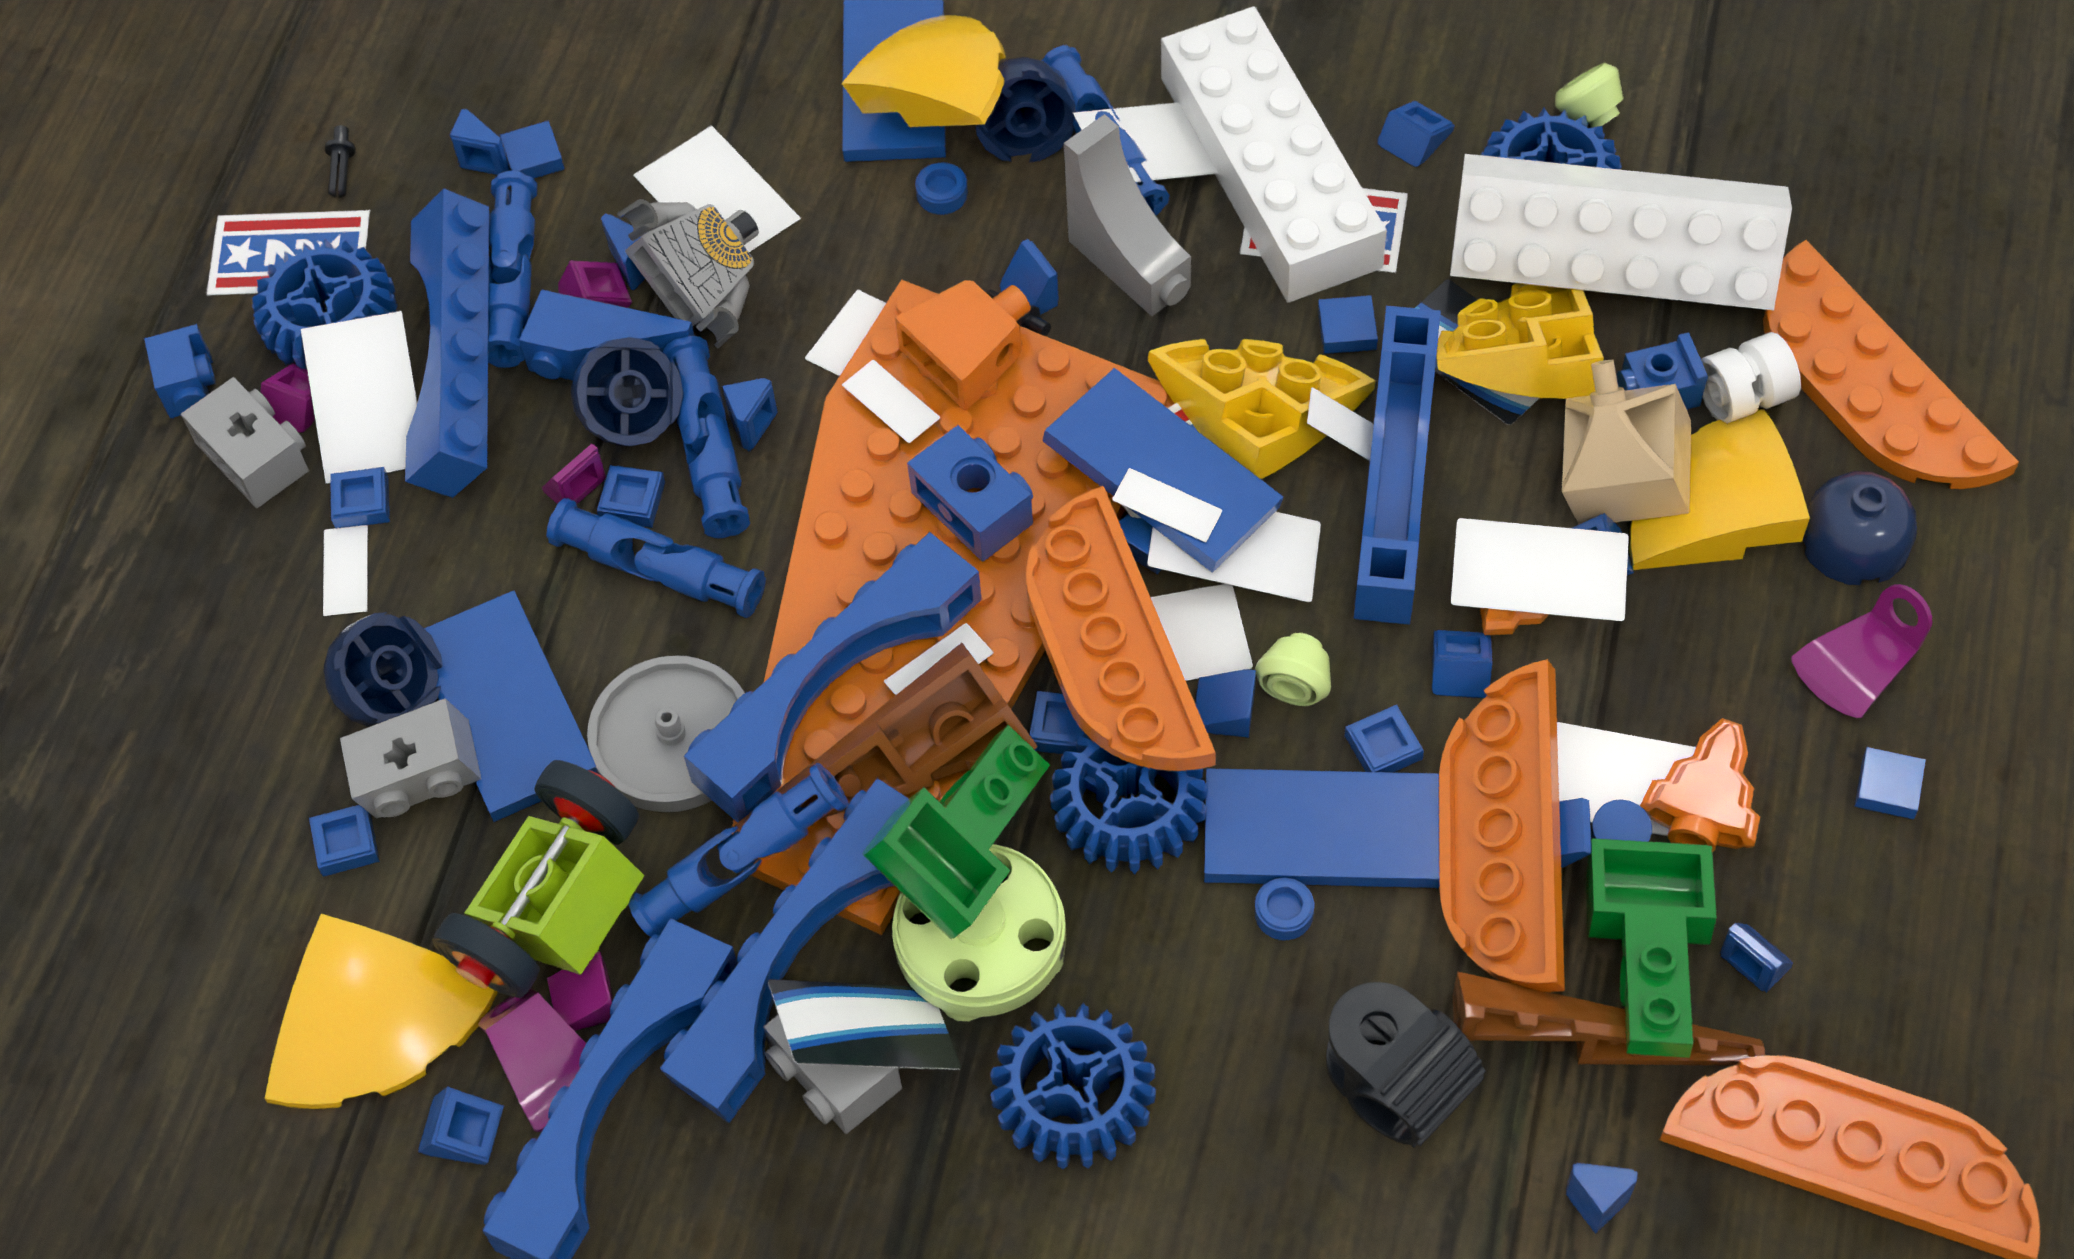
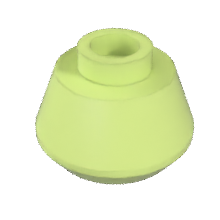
(1592, 95)
(1295, 670)

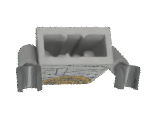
(694, 260)

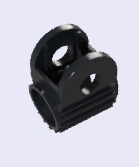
(1414, 1070)

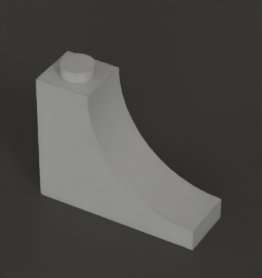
(1115, 223)

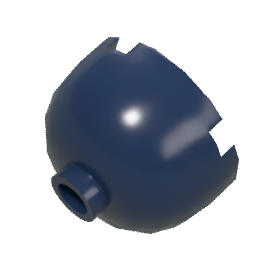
(1031, 112)
(626, 391)
(1859, 528)
(382, 668)

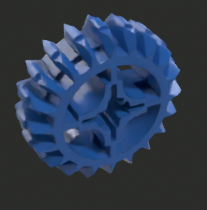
(1553, 141)
(295, 293)
(1157, 822)
(1112, 1058)

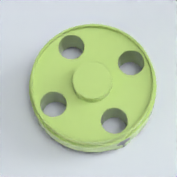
(990, 948)

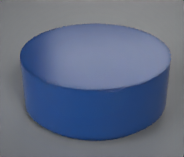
(941, 188)
(1621, 821)
(1284, 908)

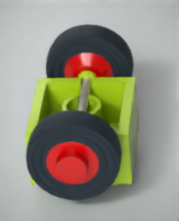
(550, 889)

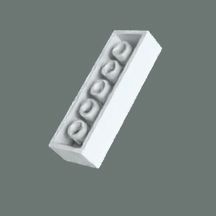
(1273, 154)
(1621, 231)

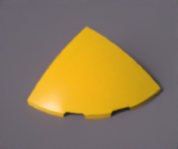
(932, 73)
(1525, 345)
(1254, 397)
(1739, 499)
(367, 1017)

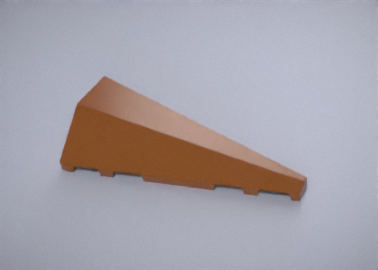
(921, 733)
(1513, 1012)

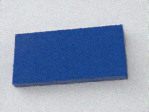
(883, 134)
(1127, 428)
(511, 701)
(1322, 827)

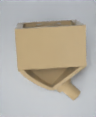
(1626, 451)

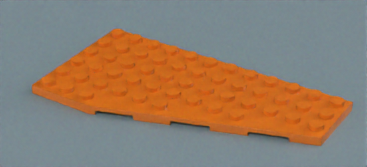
(863, 514)

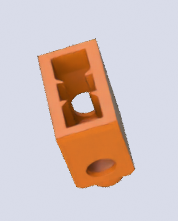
(964, 338)

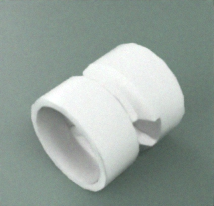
(1751, 377)

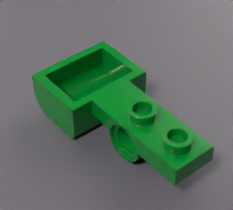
(941, 848)
(1657, 904)

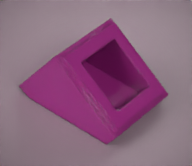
(595, 282)
(290, 397)
(577, 477)
(582, 998)

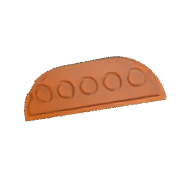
(1876, 384)
(1110, 641)
(1505, 832)
(1861, 1149)

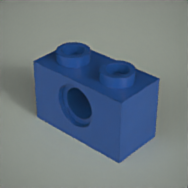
(978, 519)

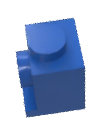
(1666, 365)
(180, 368)

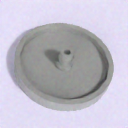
(648, 723)

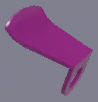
(1863, 656)
(534, 1050)

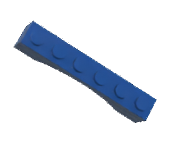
(451, 417)
(1397, 466)
(913, 600)
(725, 1047)
(546, 1202)

